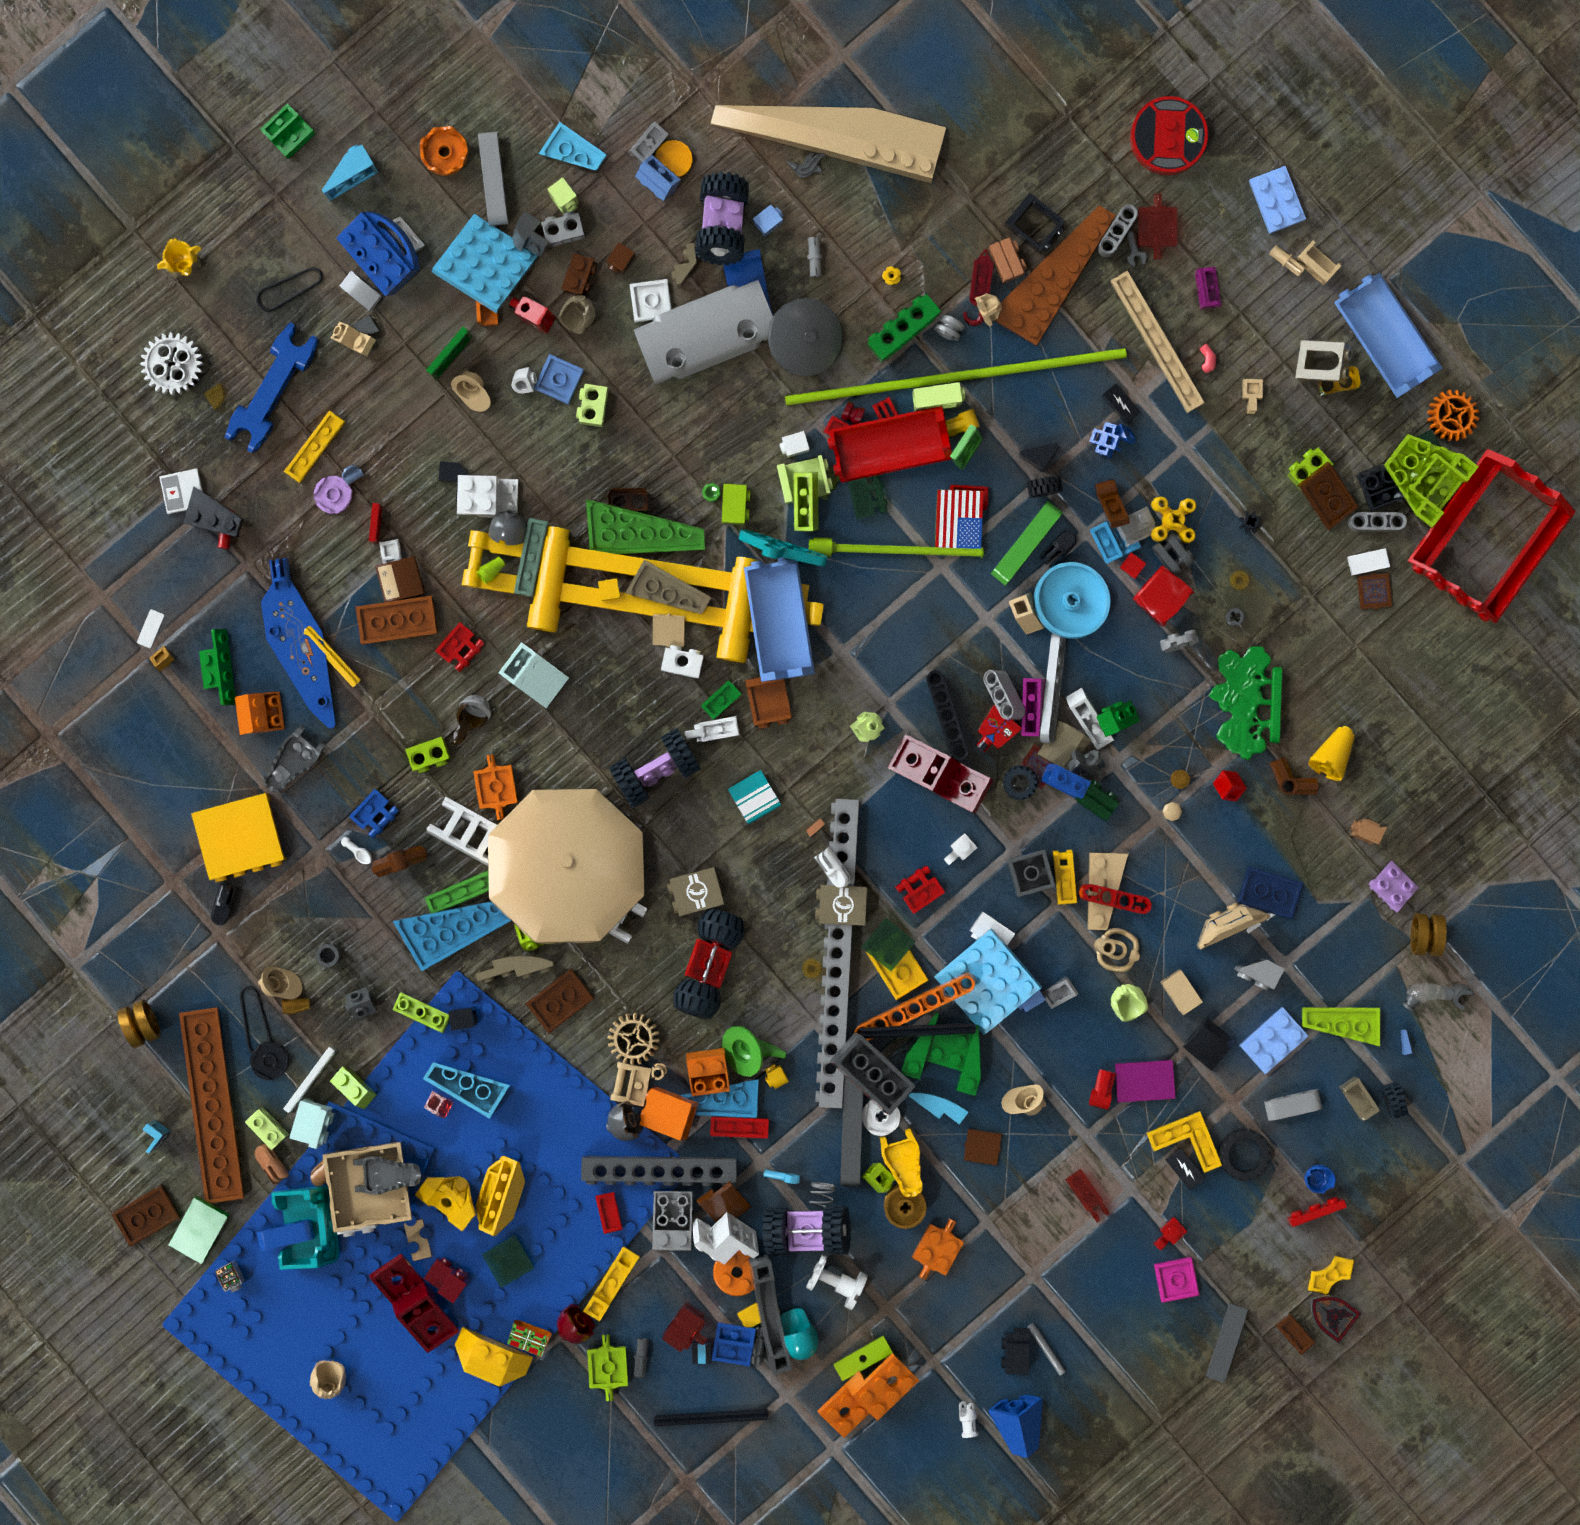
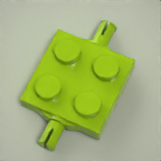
(607, 1367)

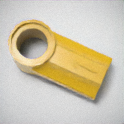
(962, 422)

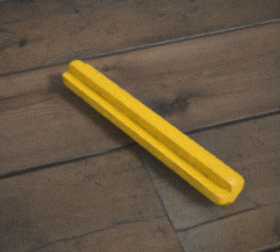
(333, 658)

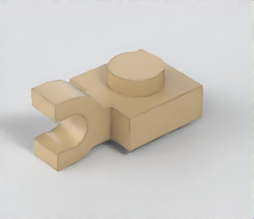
(1252, 391)

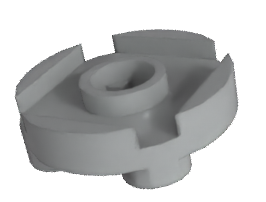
(1178, 642)

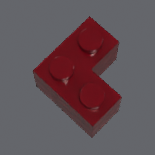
(447, 1278)

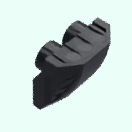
(1382, 490)
(1209, 1044)

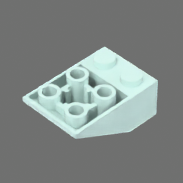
(533, 675)

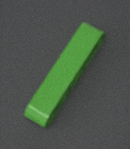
(1026, 543)

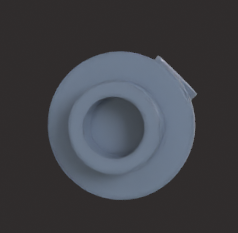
(351, 474)

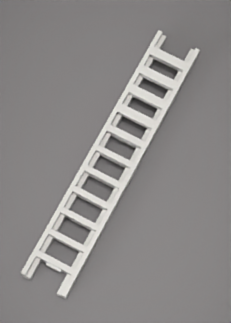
(478, 854)

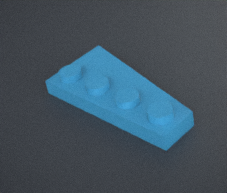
(738, 1102)

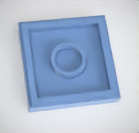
(559, 379)

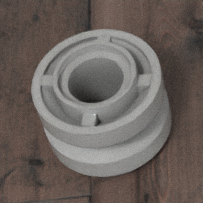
(949, 327)

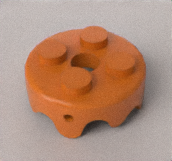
(437, 139)
(727, 1282)

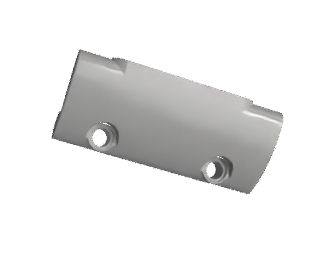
(705, 332)

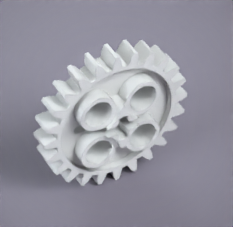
(154, 360)

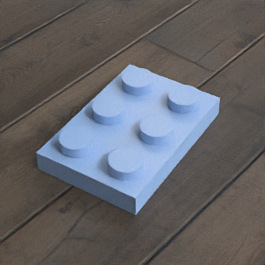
(1277, 199)
(1273, 1040)

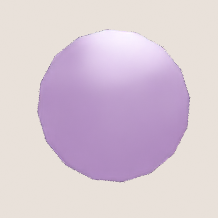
(332, 495)

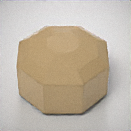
(1172, 811)

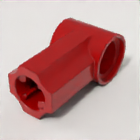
(1101, 1094)

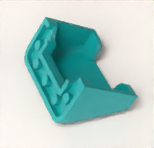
(302, 1205)

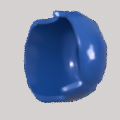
(1319, 1178)

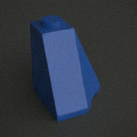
(1019, 1423)

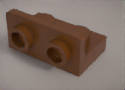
(578, 275)

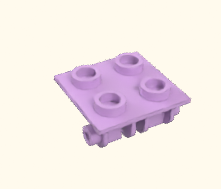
(1393, 886)

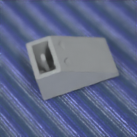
(672, 1221)

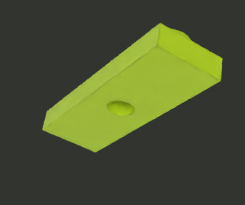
(431, 1016)
(852, 1364)

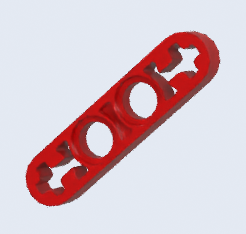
(1115, 898)

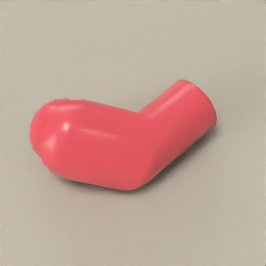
(1210, 361)

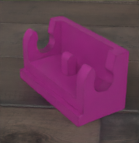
(1207, 288)

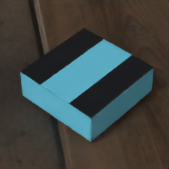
(701, 1353)

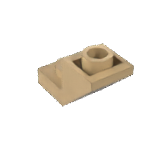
(352, 339)

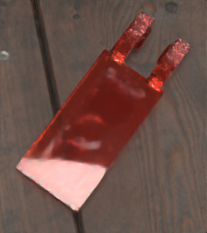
(1086, 1193)

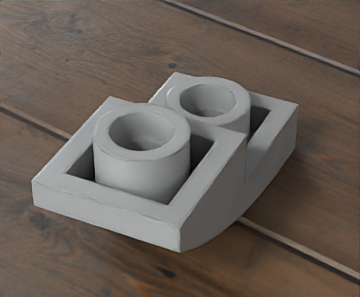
(360, 291)

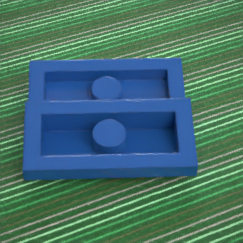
(733, 1344)

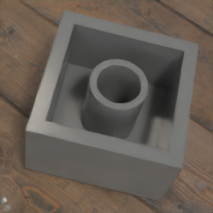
(1030, 873)

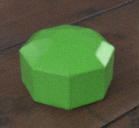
(711, 492)

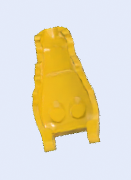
(904, 1163)

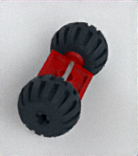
(708, 963)

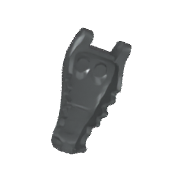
(293, 758)
(386, 1175)

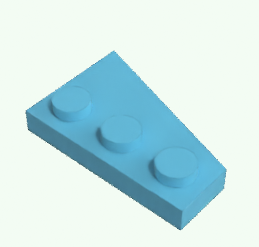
(572, 148)

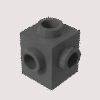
(360, 1003)

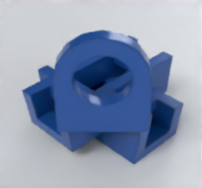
(1117, 432)

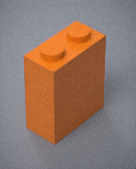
(668, 1113)

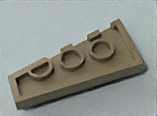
(661, 587)

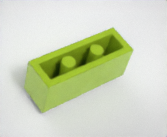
(806, 501)

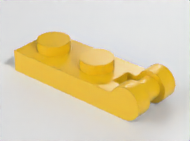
(1064, 878)

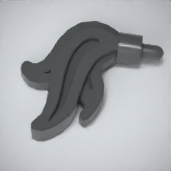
(808, 167)

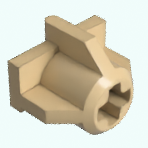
(989, 307)

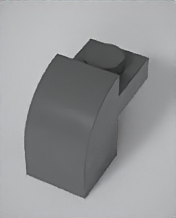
(526, 235)

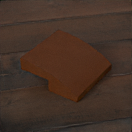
(724, 1200)

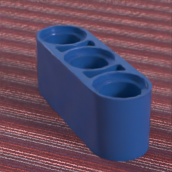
(285, 1234)

